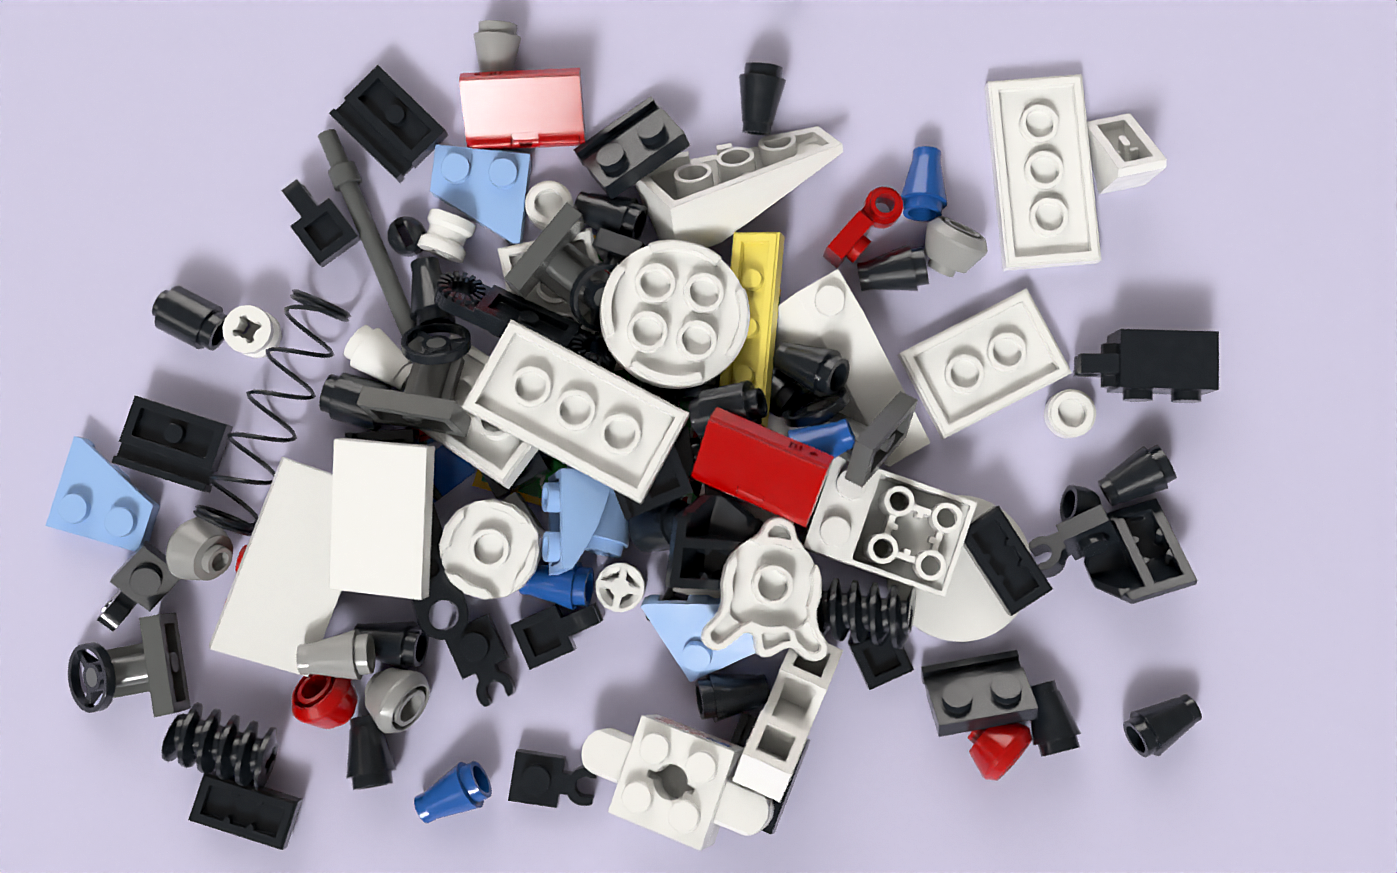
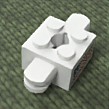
(676, 781)

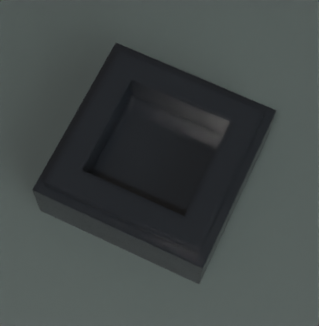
(880, 663)

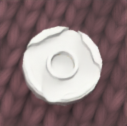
(490, 549)

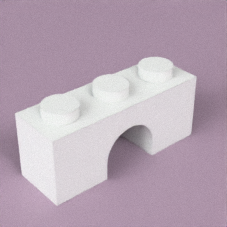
(785, 723)

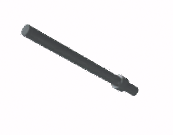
(347, 180)

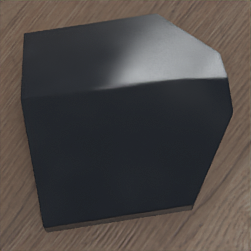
(705, 538)
(1145, 560)

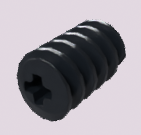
(866, 614)
(221, 747)

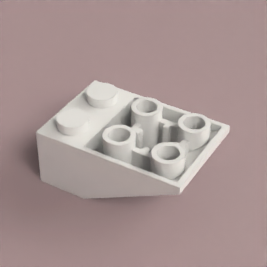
(890, 527)

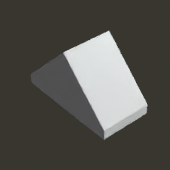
(1122, 154)

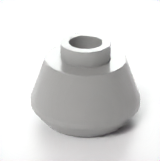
(952, 246)
(198, 551)
(396, 698)

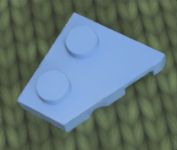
(484, 186)
(101, 501)
(680, 629)

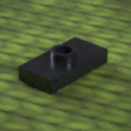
(1005, 561)
(245, 812)

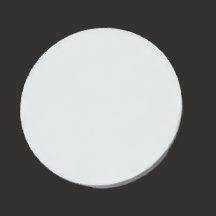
(674, 314)
(970, 605)

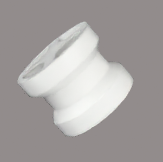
(446, 235)
(262, 334)
(613, 586)

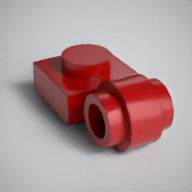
(852, 239)

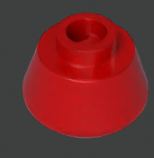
(324, 701)
(998, 748)

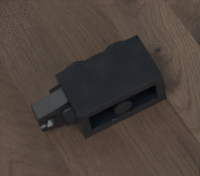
(1155, 363)

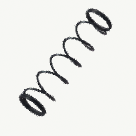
(229, 521)

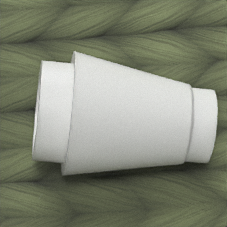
(378, 357)

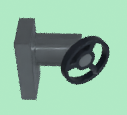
(563, 268)
(431, 383)
(872, 442)
(134, 669)

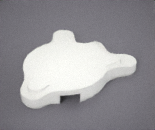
(771, 593)

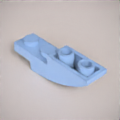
(574, 511)

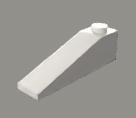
(722, 192)
(832, 319)

